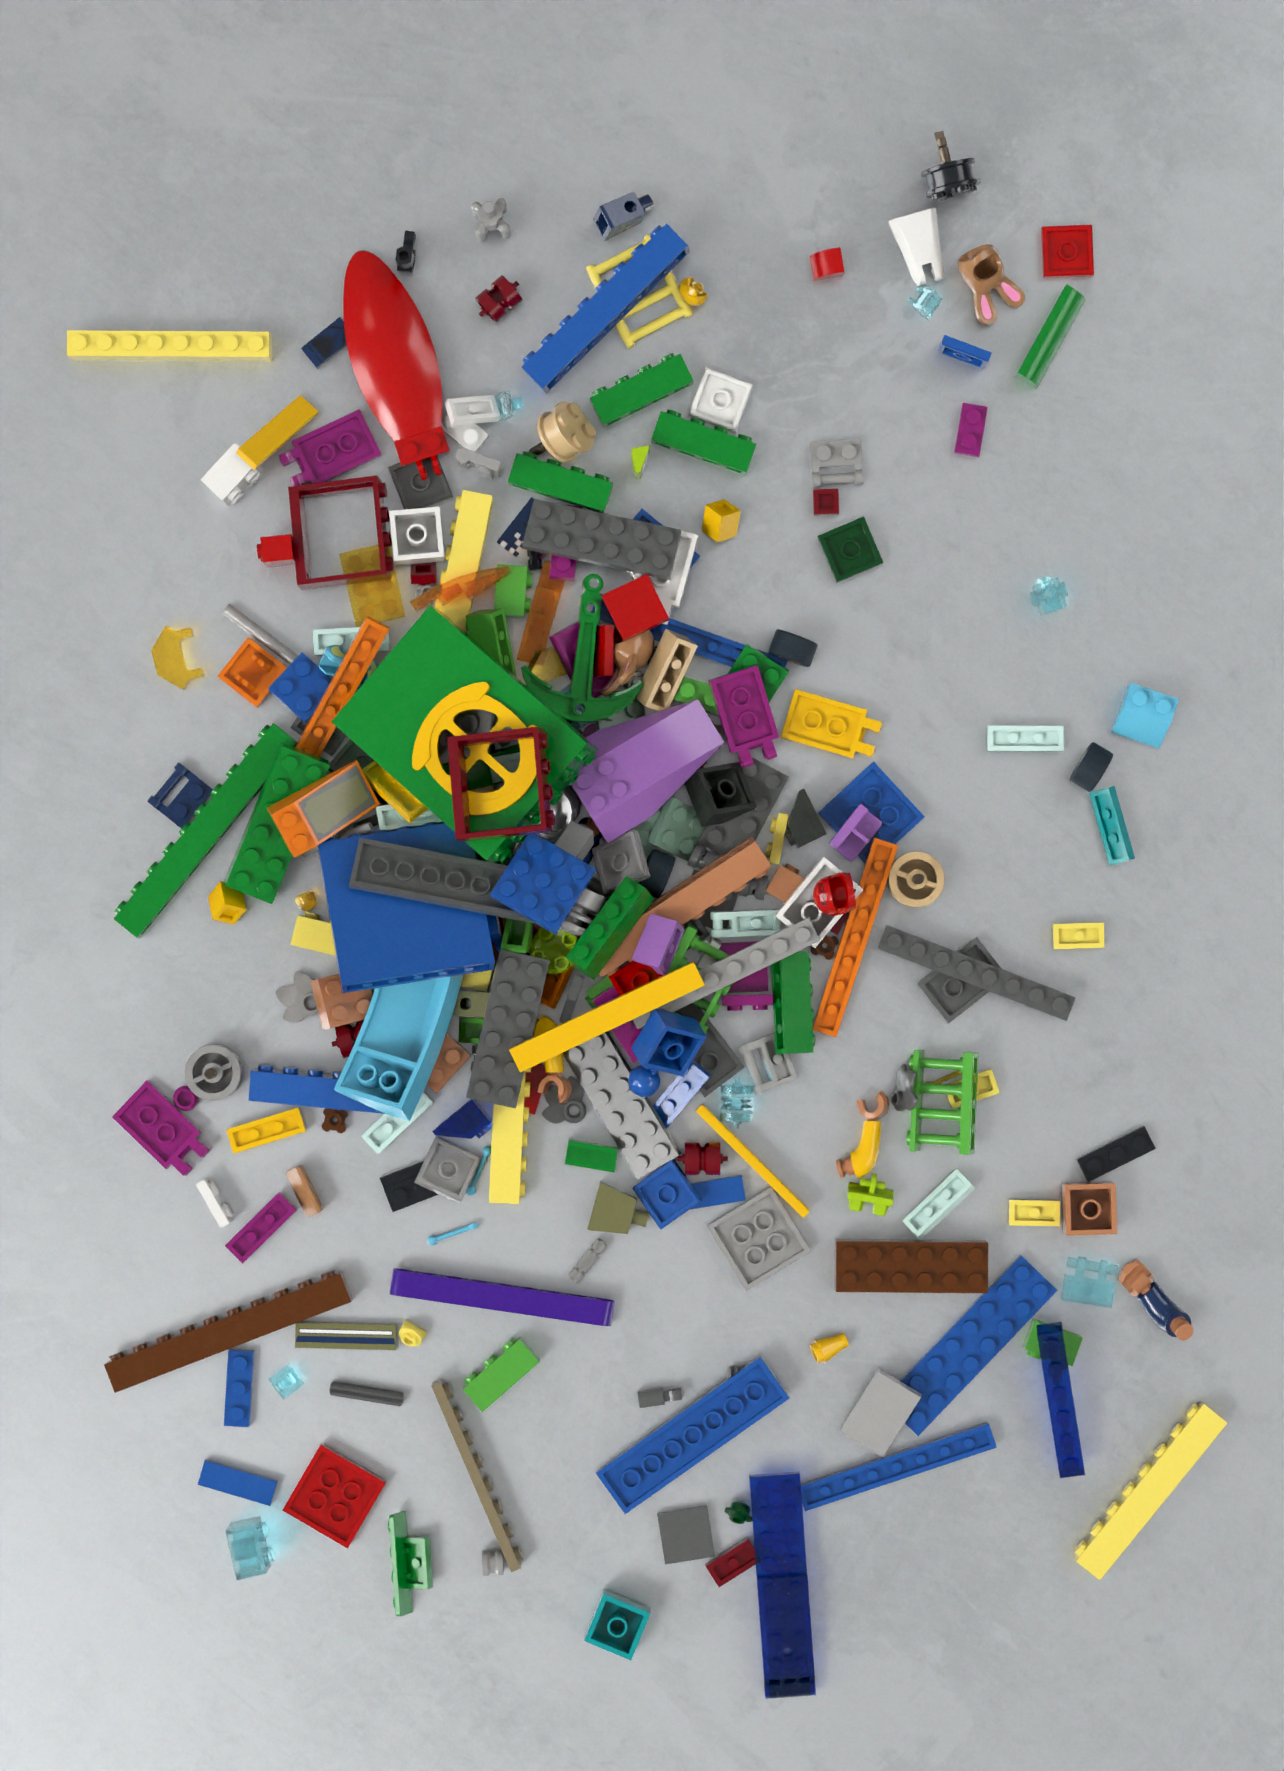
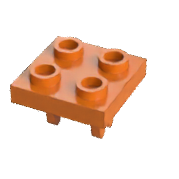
(252, 672)

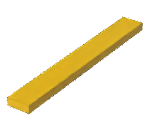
(606, 1016)

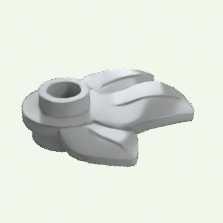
(296, 998)

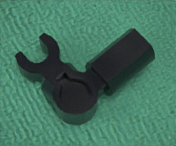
(406, 255)

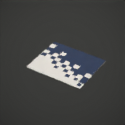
(514, 535)

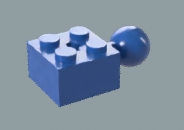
(664, 1045)

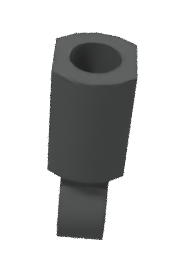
(658, 1396)

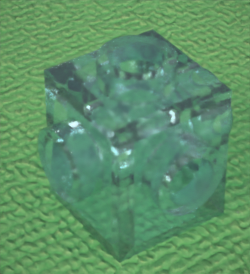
(1045, 604)

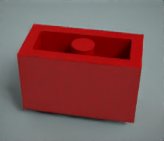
(276, 550)

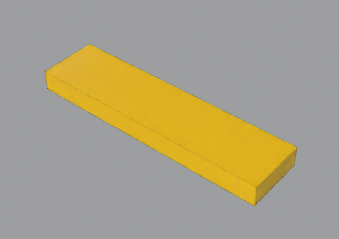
(277, 432)

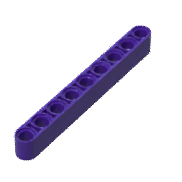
(502, 1297)

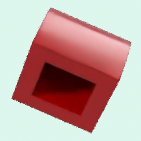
(827, 264)

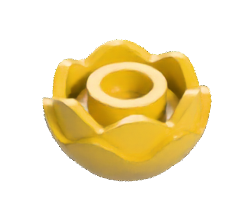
(692, 292)

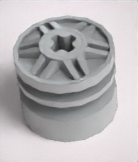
(587, 902)

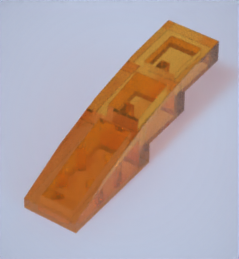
(470, 584)
(541, 614)

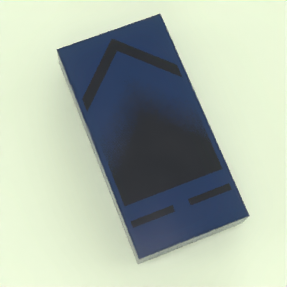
(326, 343)

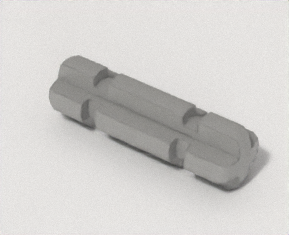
(587, 1260)

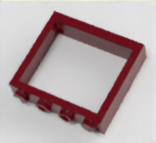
(300, 538)
(460, 789)

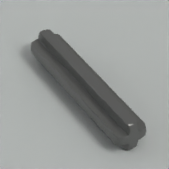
(366, 1393)

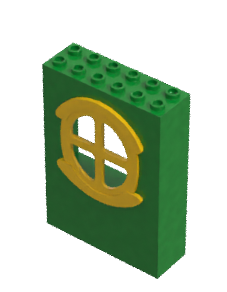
(416, 697)

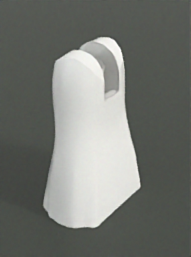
(919, 243)

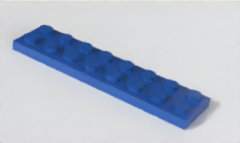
(975, 1340)
(692, 1435)

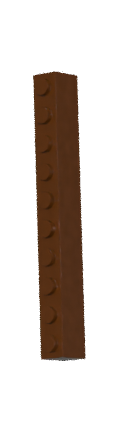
(229, 1331)

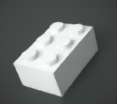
(802, 905)

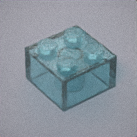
(249, 1547)

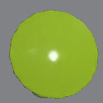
(553, 947)

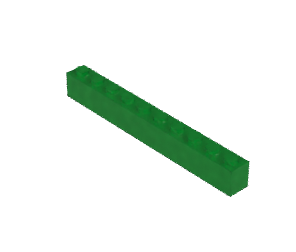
(202, 834)

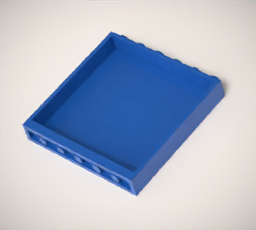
(393, 938)

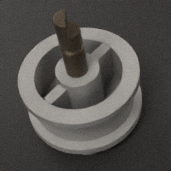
(213, 1072)

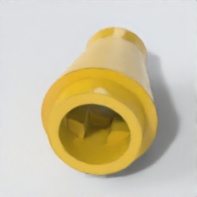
(828, 1347)

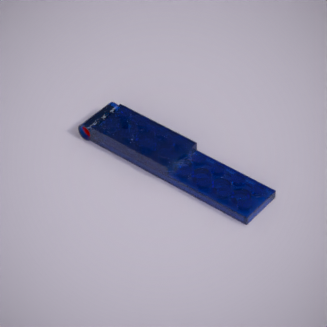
(782, 1585)

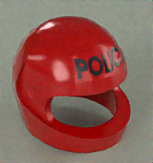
(835, 894)

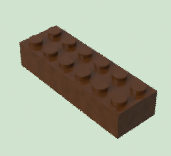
(911, 1266)

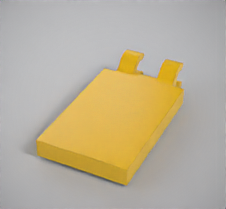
(828, 725)

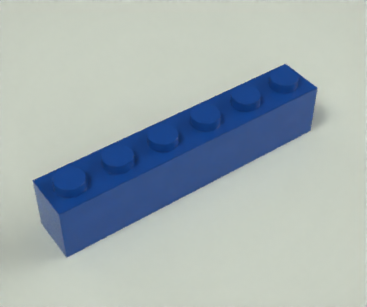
(300, 1089)

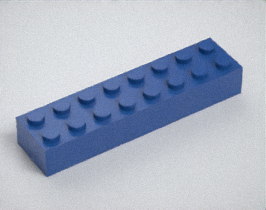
(606, 308)

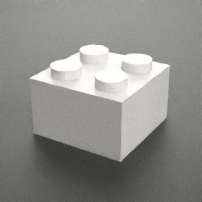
(230, 476)
(416, 536)

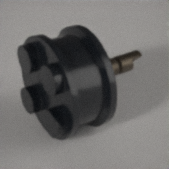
(950, 175)

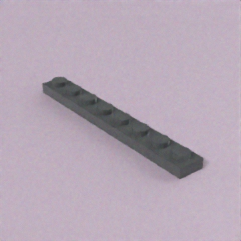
(976, 972)

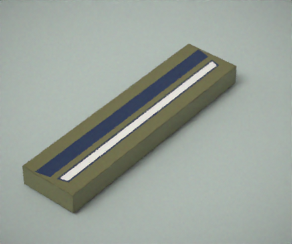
(346, 1335)

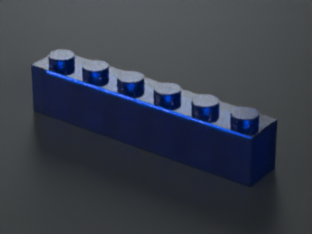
(1060, 1399)

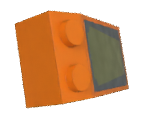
(323, 808)

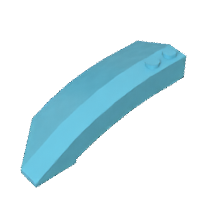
(399, 1045)

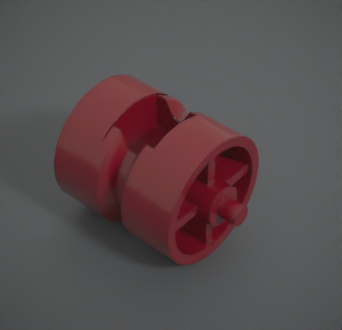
(495, 301)
(346, 1037)
(702, 1158)

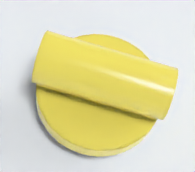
(411, 1334)

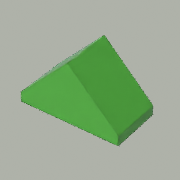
(517, 936)
(469, 1029)

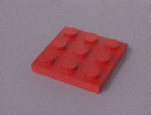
(334, 1496)

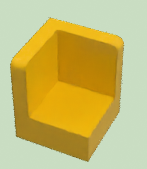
(721, 520)
(226, 904)

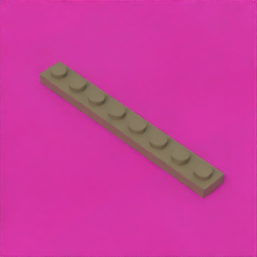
(482, 1484)

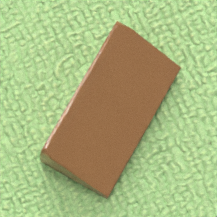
(304, 1191)

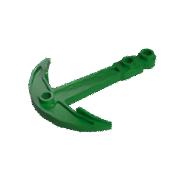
(582, 673)

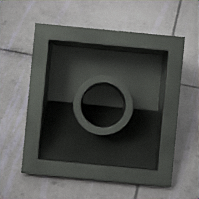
(719, 793)
(803, 822)

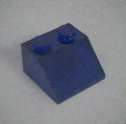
(465, 1122)

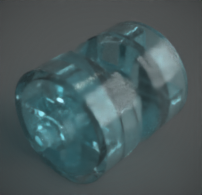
(736, 1103)

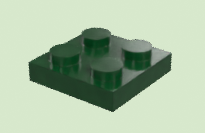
(850, 549)

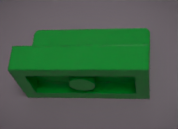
(591, 1155)

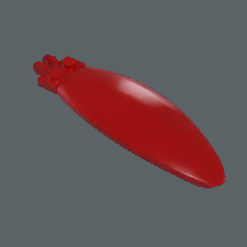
(394, 360)

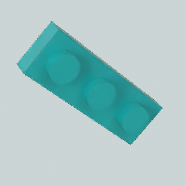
(1112, 825)

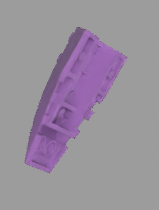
(644, 765)

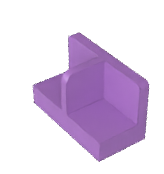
(855, 833)
(658, 943)

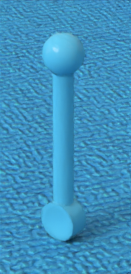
(471, 1188)
(432, 1240)

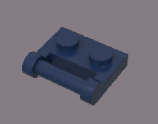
(187, 801)

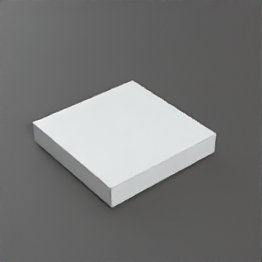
(720, 400)

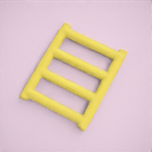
(671, 288)

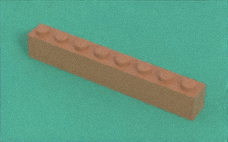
(696, 894)

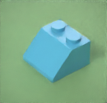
(1144, 715)

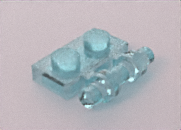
(1089, 1290)

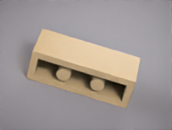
(666, 670)

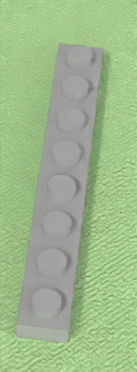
(744, 963)

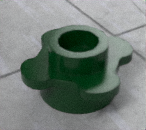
(738, 1513)

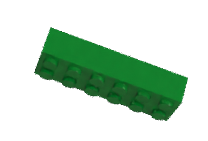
(262, 853)

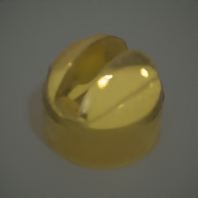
(306, 901)

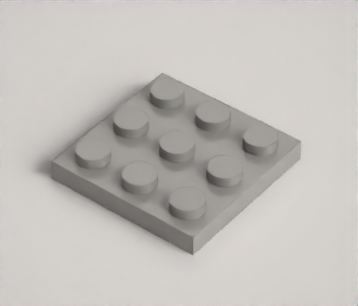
(758, 1238)

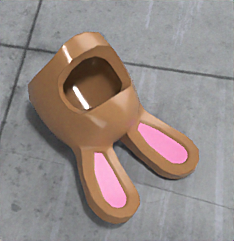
(982, 272)
(628, 658)

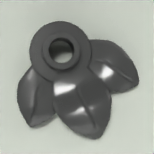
(903, 1096)
(559, 1112)

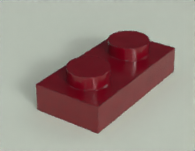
(732, 1562)

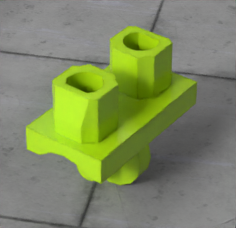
(870, 1191)

